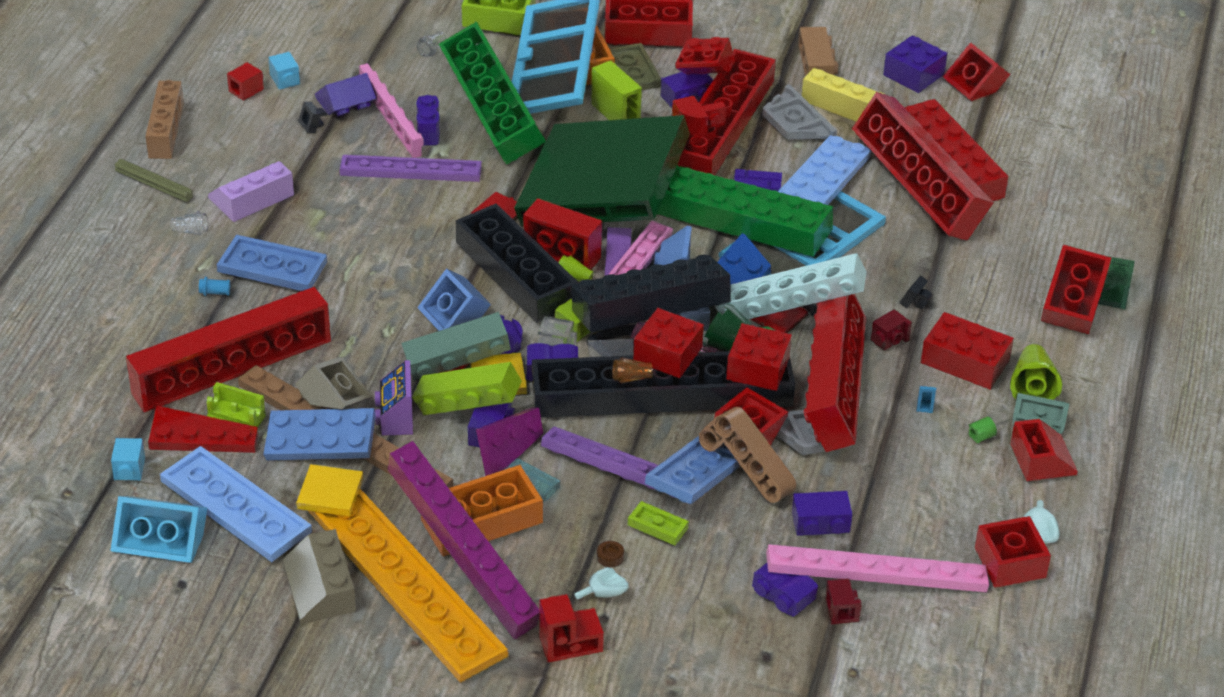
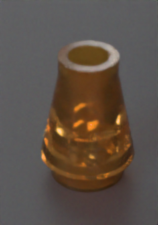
(630, 370)

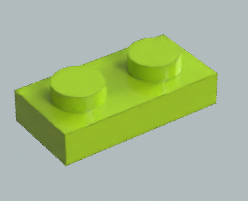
(658, 523)

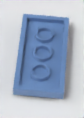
(272, 263)
(320, 434)
(692, 471)

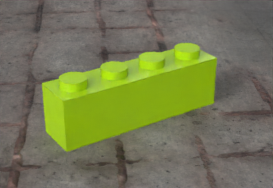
(467, 388)

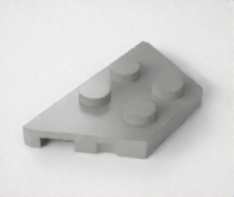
(796, 117)
(800, 434)

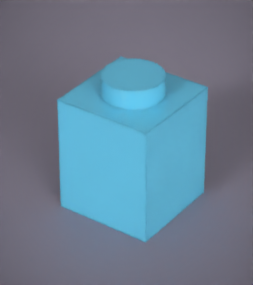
(284, 70)
(128, 459)

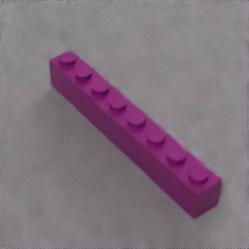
(463, 540)

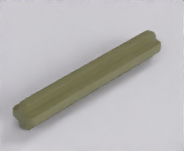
(154, 180)

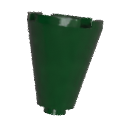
(725, 328)

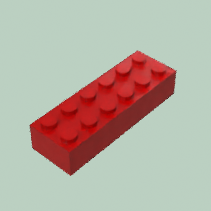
(961, 147)

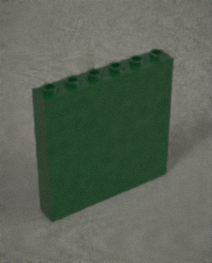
(607, 167)

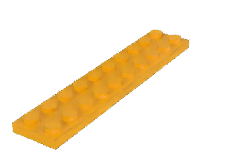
(415, 589)

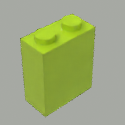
(615, 92)

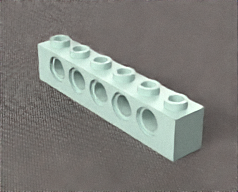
(798, 287)

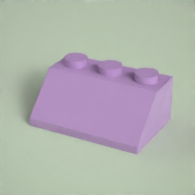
(254, 191)

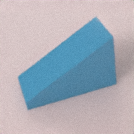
(926, 399)

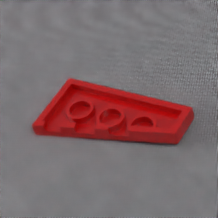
(188, 431)

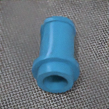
(213, 286)

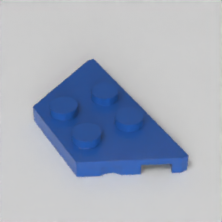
(744, 261)

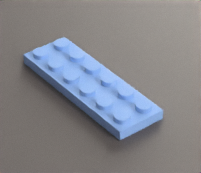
(827, 170)
(236, 503)

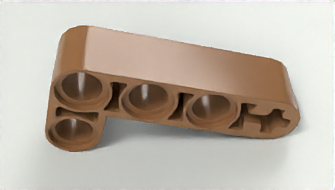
(751, 451)

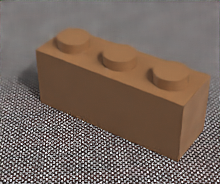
(817, 50)

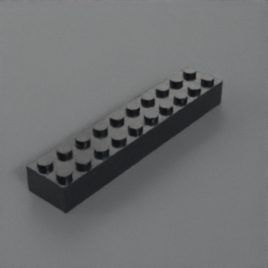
(587, 387)

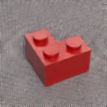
(566, 632)

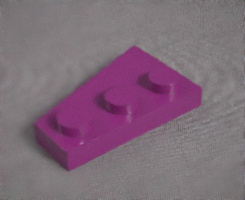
(508, 439)

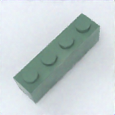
(456, 346)

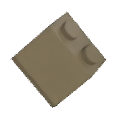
(332, 385)

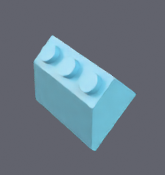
(158, 528)

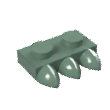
(1050, 411)

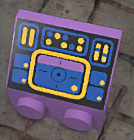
(395, 402)

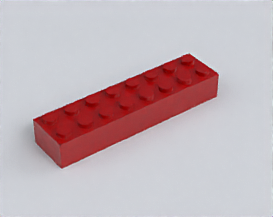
(741, 93)
(922, 166)
(228, 349)
(836, 372)

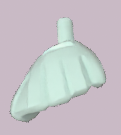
(1044, 522)
(604, 584)

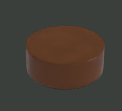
(610, 553)

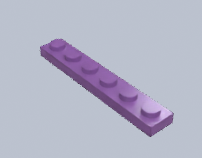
(598, 455)

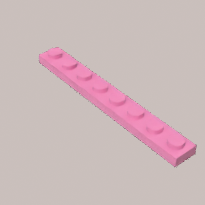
(877, 568)

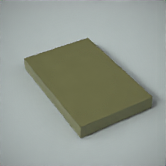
(637, 65)

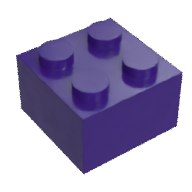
(915, 64)

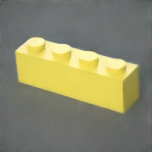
(836, 94)

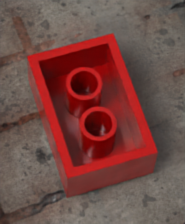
(564, 232)
(1075, 289)
(967, 350)

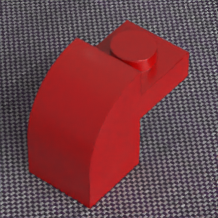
(699, 117)

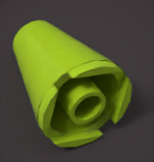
(1036, 374)

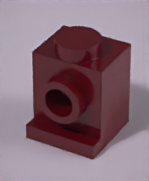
(890, 330)
(842, 602)

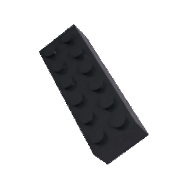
(515, 261)
(638, 293)

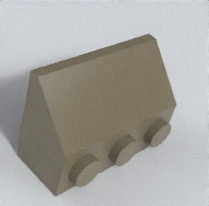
(319, 578)

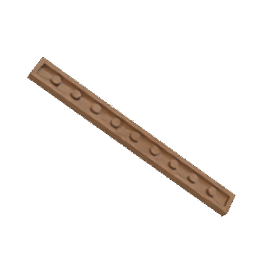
(286, 397)

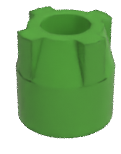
(982, 429)

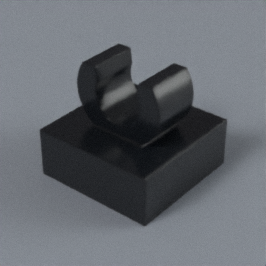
(310, 117)
(917, 294)

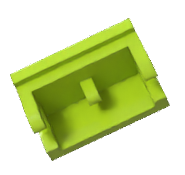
(236, 405)

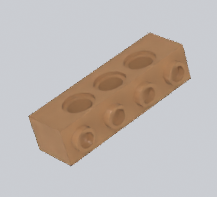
(164, 119)

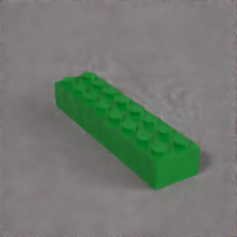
(492, 93)
(747, 209)

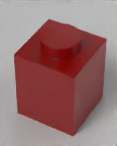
(245, 81)

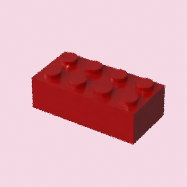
(649, 22)

